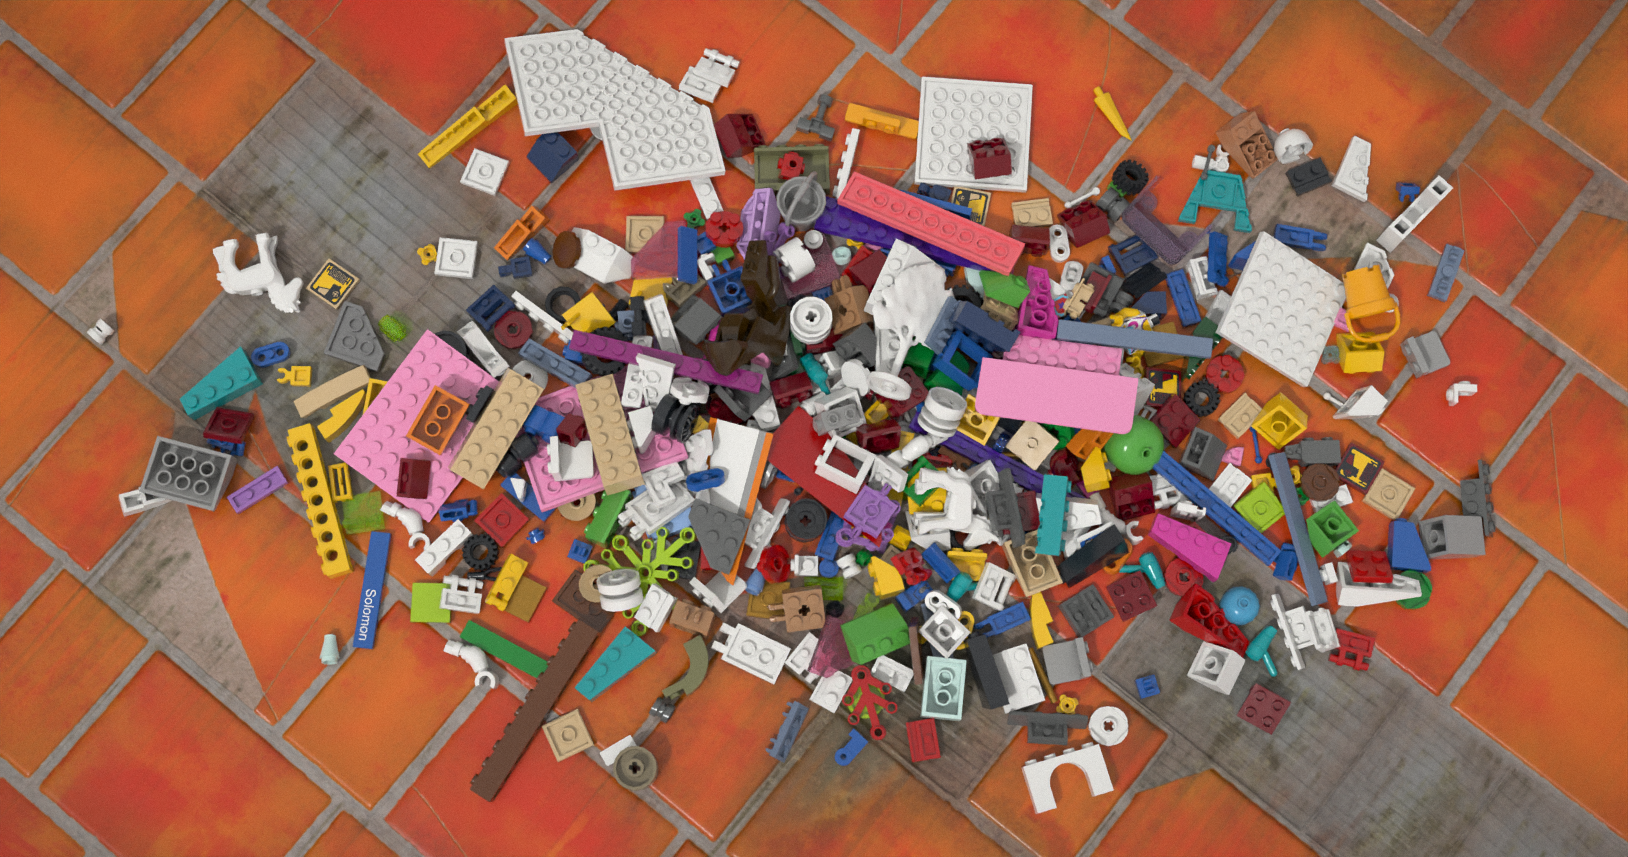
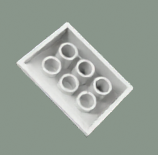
(899, 259)

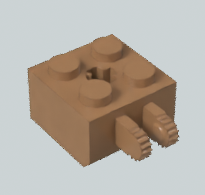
(848, 305)
(793, 600)
(692, 618)

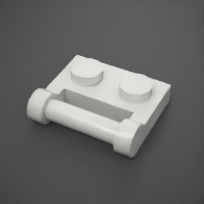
(989, 584)

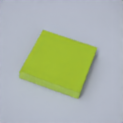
(1260, 507)
(426, 603)

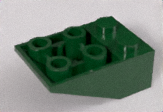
(1206, 330)

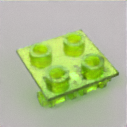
(363, 513)

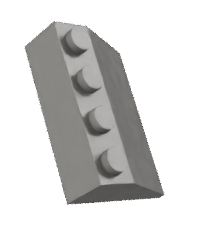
(188, 473)

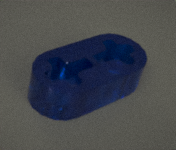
(1001, 442)

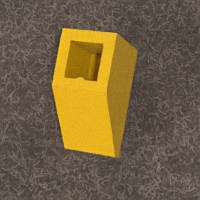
(1094, 471)

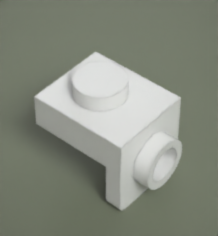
(1464, 388)

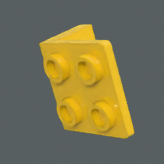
(968, 562)

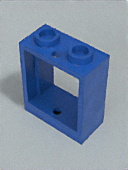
(969, 347)

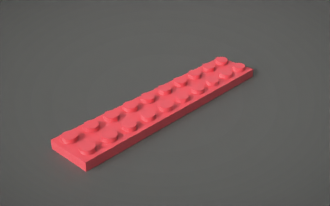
(931, 224)

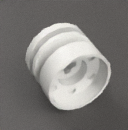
(942, 412)

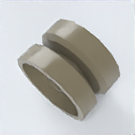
(624, 766)

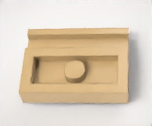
(1032, 213)
(1240, 415)

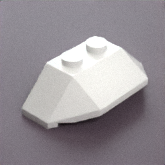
(602, 258)

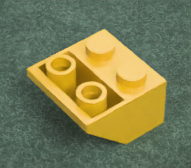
(886, 577)

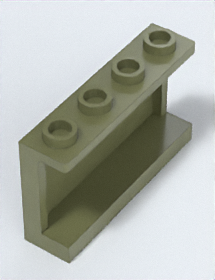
(766, 160)

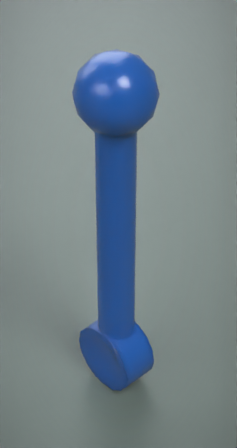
(1258, 459)

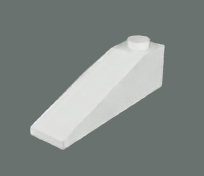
(985, 479)
(1364, 593)

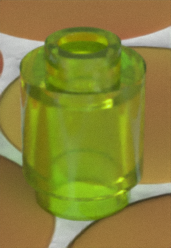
(392, 328)

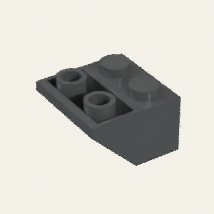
(695, 320)
(858, 344)
(1202, 453)

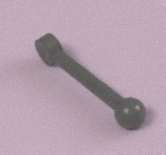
(1211, 148)

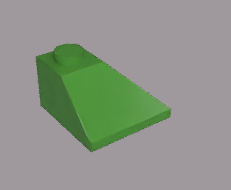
(1004, 288)
(1329, 528)

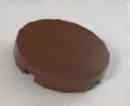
(566, 249)
(1319, 482)

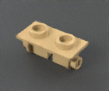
(1073, 305)

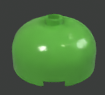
(1138, 449)

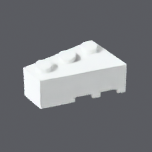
(1081, 512)

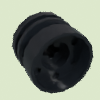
(675, 418)
(812, 512)

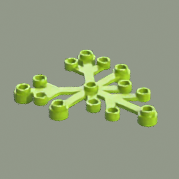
(662, 557)

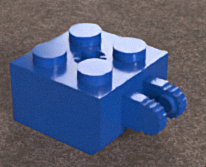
(723, 284)

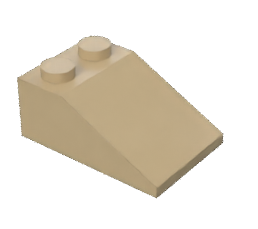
(1032, 570)

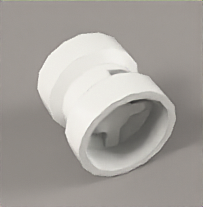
(96, 332)
(849, 566)

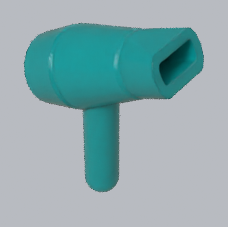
(815, 372)
(1150, 566)
(959, 585)
(1258, 648)

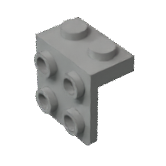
(1425, 354)
(1067, 661)

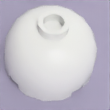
(1291, 144)

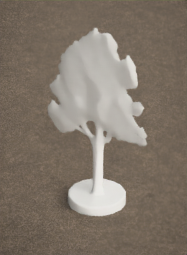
(912, 302)

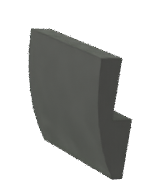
(1086, 611)

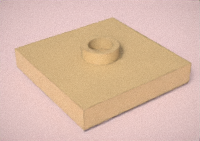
(1032, 444)

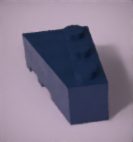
(983, 328)

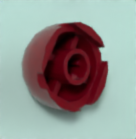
(1065, 464)

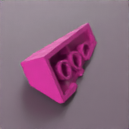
(1037, 310)

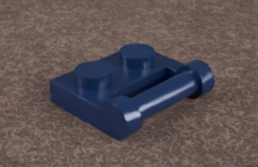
(1133, 259)
(487, 304)

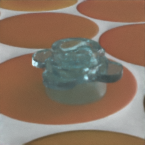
(1334, 350)

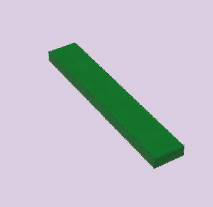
(503, 649)

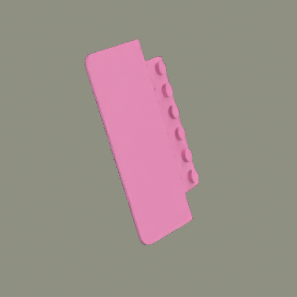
(1058, 385)

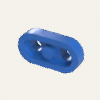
(271, 354)
(705, 479)

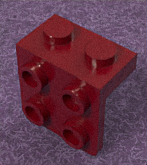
(897, 408)

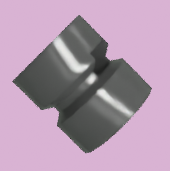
(1112, 204)

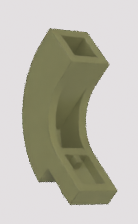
(697, 673)

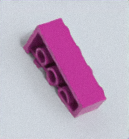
(1191, 545)

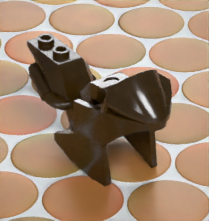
(758, 327)

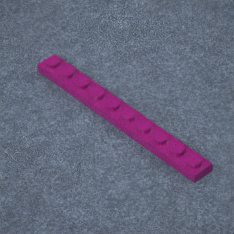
(684, 365)

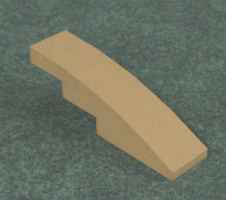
(332, 391)

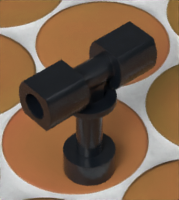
(640, 315)

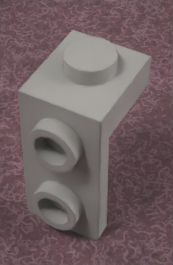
(835, 419)

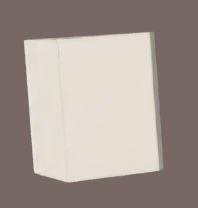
(944, 631)

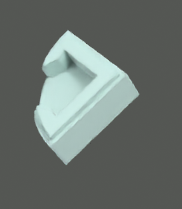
(1342, 549)

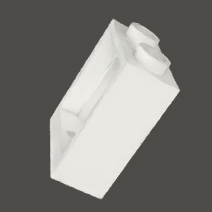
(838, 477)

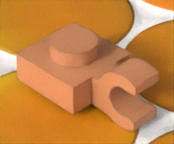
(955, 458)

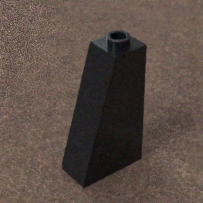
(1093, 557)
(985, 672)

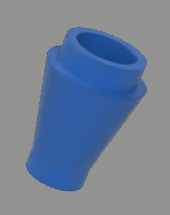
(537, 251)

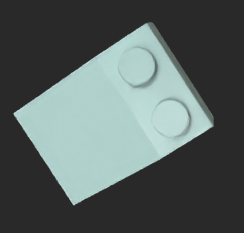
(943, 688)

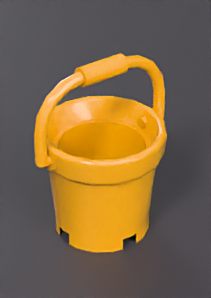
(1368, 296)

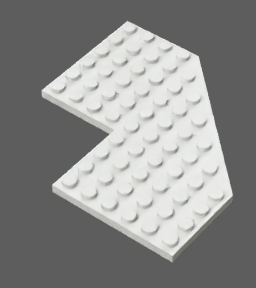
(645, 124)

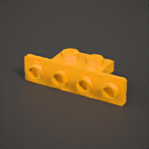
(882, 121)

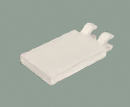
(647, 515)
(752, 652)

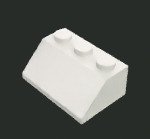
(1018, 678)

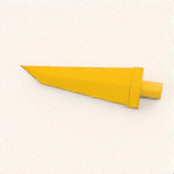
(1108, 107)

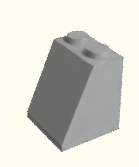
(1452, 537)

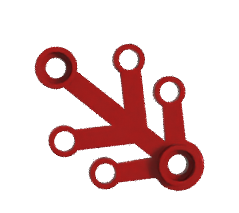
(867, 698)

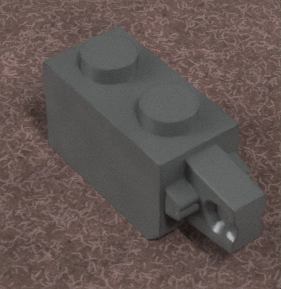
(1315, 451)

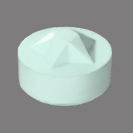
(841, 255)

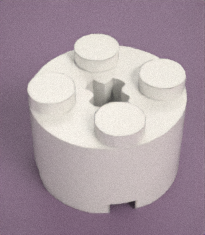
(794, 260)

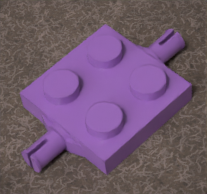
(870, 511)

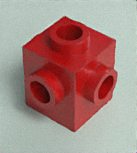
(786, 171)

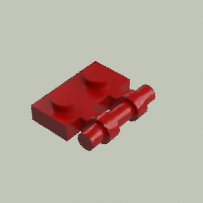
(910, 564)
(1355, 644)

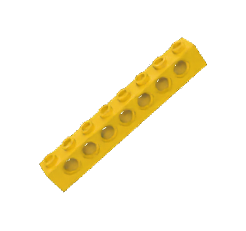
(297, 437)

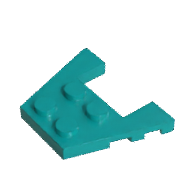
(1220, 192)

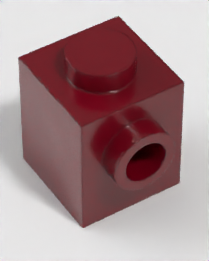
(572, 430)

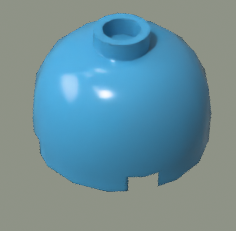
(1240, 605)

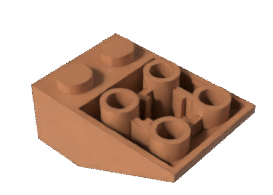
(1247, 143)

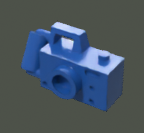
(234, 448)
(458, 510)
(1286, 562)

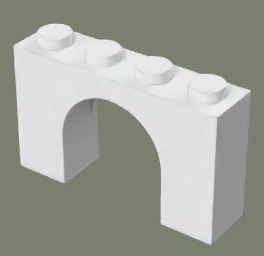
(1414, 214)
(1088, 759)

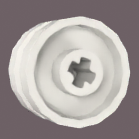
(803, 312)
(620, 590)

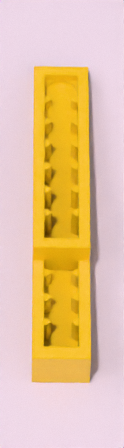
(468, 126)

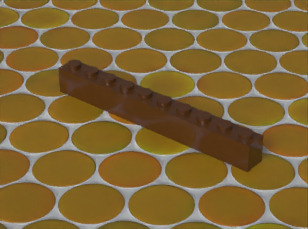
(534, 711)

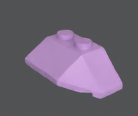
(757, 217)

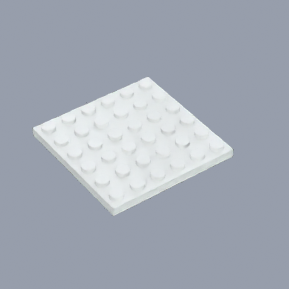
(967, 111)
(1282, 309)

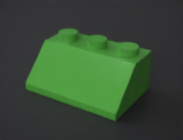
(606, 518)
(875, 634)

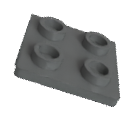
(1110, 291)
(742, 402)

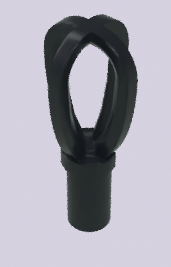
(483, 574)

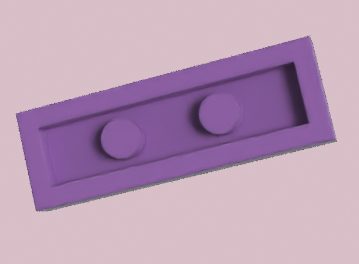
(257, 490)

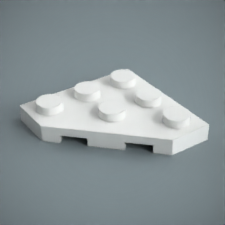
(697, 449)

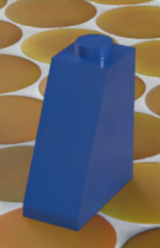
(1405, 548)

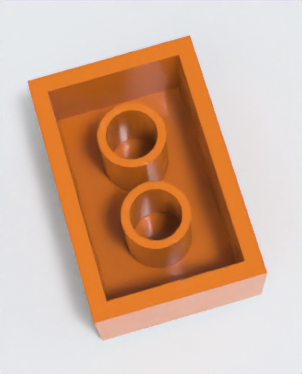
(438, 420)

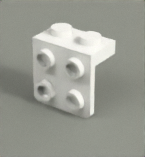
(570, 462)
(718, 591)

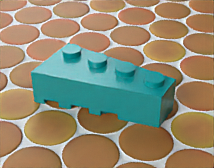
(223, 384)

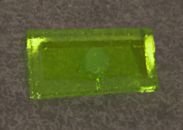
(831, 587)

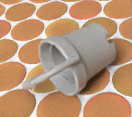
(801, 201)

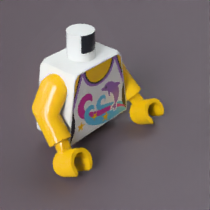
(1134, 319)

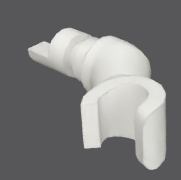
(914, 449)
(410, 519)
(1124, 529)
(477, 660)

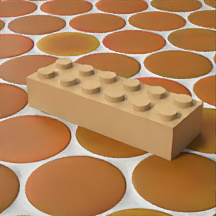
(495, 428)
(609, 434)

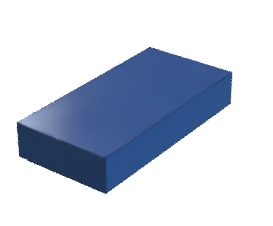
(940, 563)

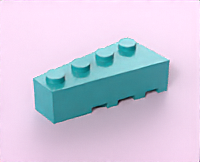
(1052, 515)
(616, 662)

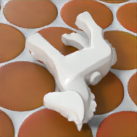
(258, 277)
(957, 508)

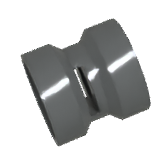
(1122, 300)
(662, 710)

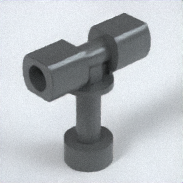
(817, 124)

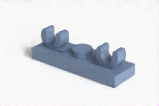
(1445, 272)
(942, 327)
(788, 731)

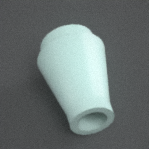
(329, 652)

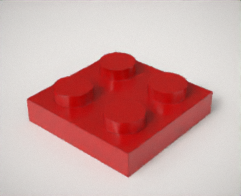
(502, 520)
(1369, 566)

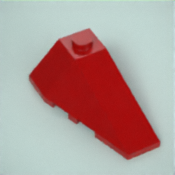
(1201, 617)

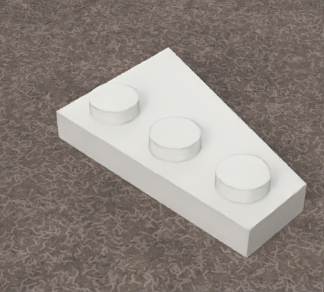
(1353, 169)
(656, 378)

